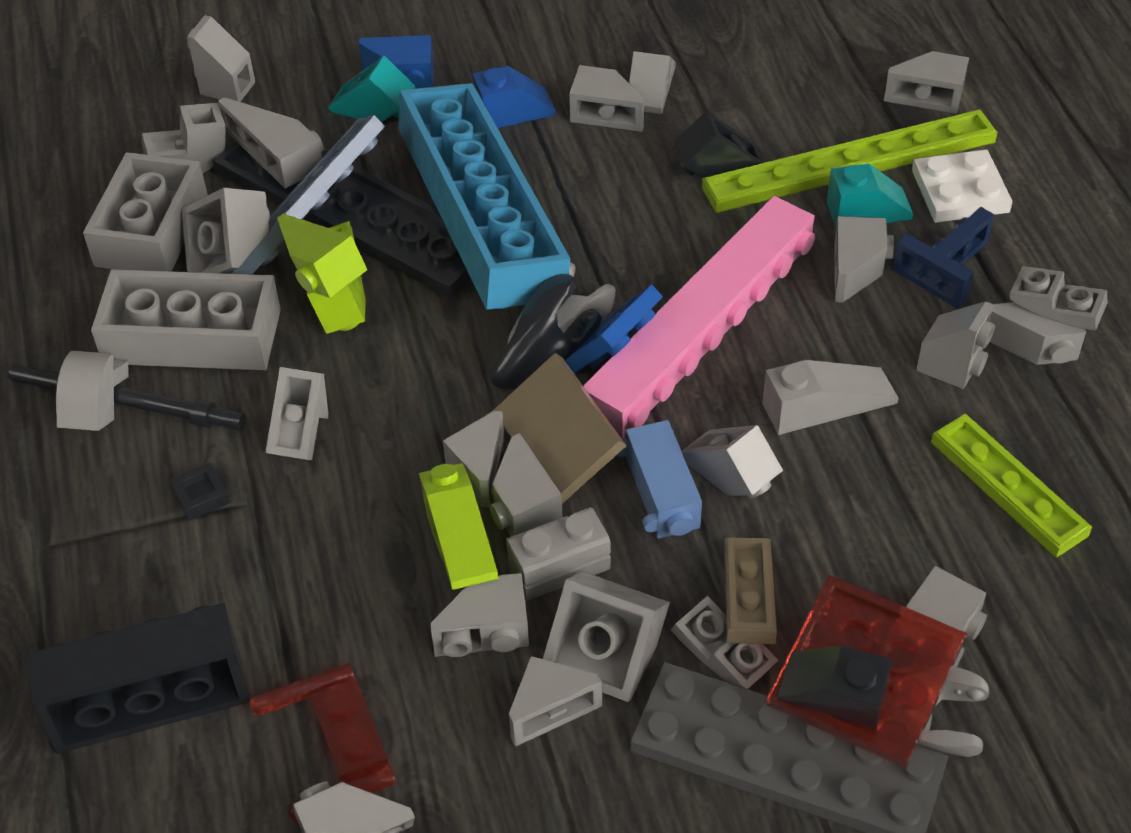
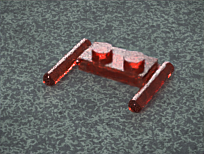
(344, 723)

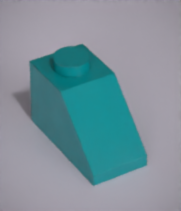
(372, 92)
(866, 193)

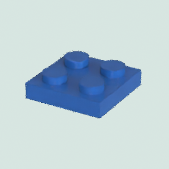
(614, 330)

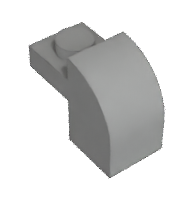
(199, 136)
(87, 389)

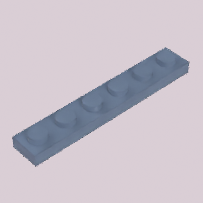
(313, 188)

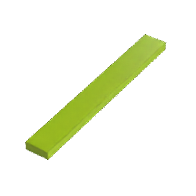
(813, 168)

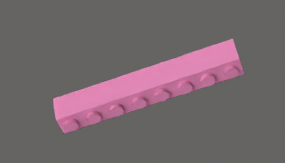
(700, 314)

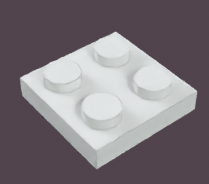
(960, 185)

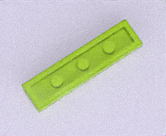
(1011, 485)

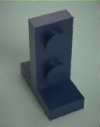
(941, 267)

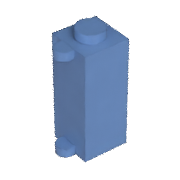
(662, 480)

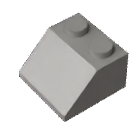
(224, 229)
(606, 631)

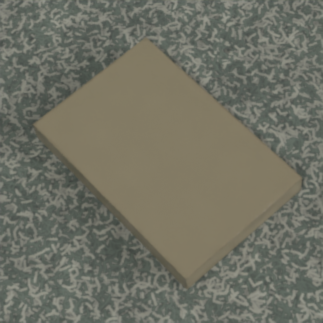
(561, 425)

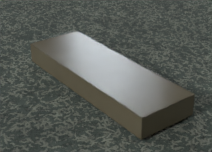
(749, 591)

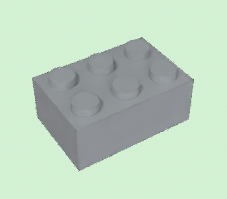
(141, 213)

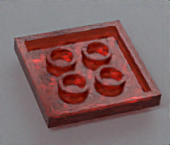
(921, 664)

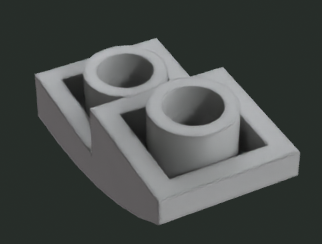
(1048, 296)
(706, 637)

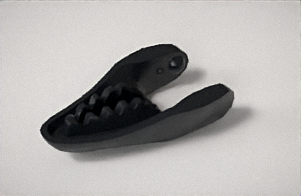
(538, 333)

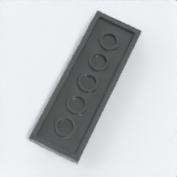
(758, 749)

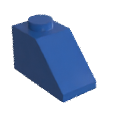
(408, 53)
(512, 96)

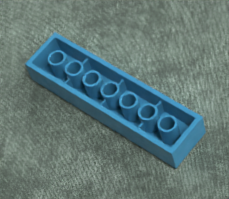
(480, 194)

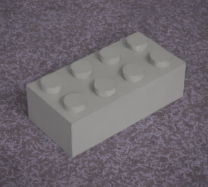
(188, 319)

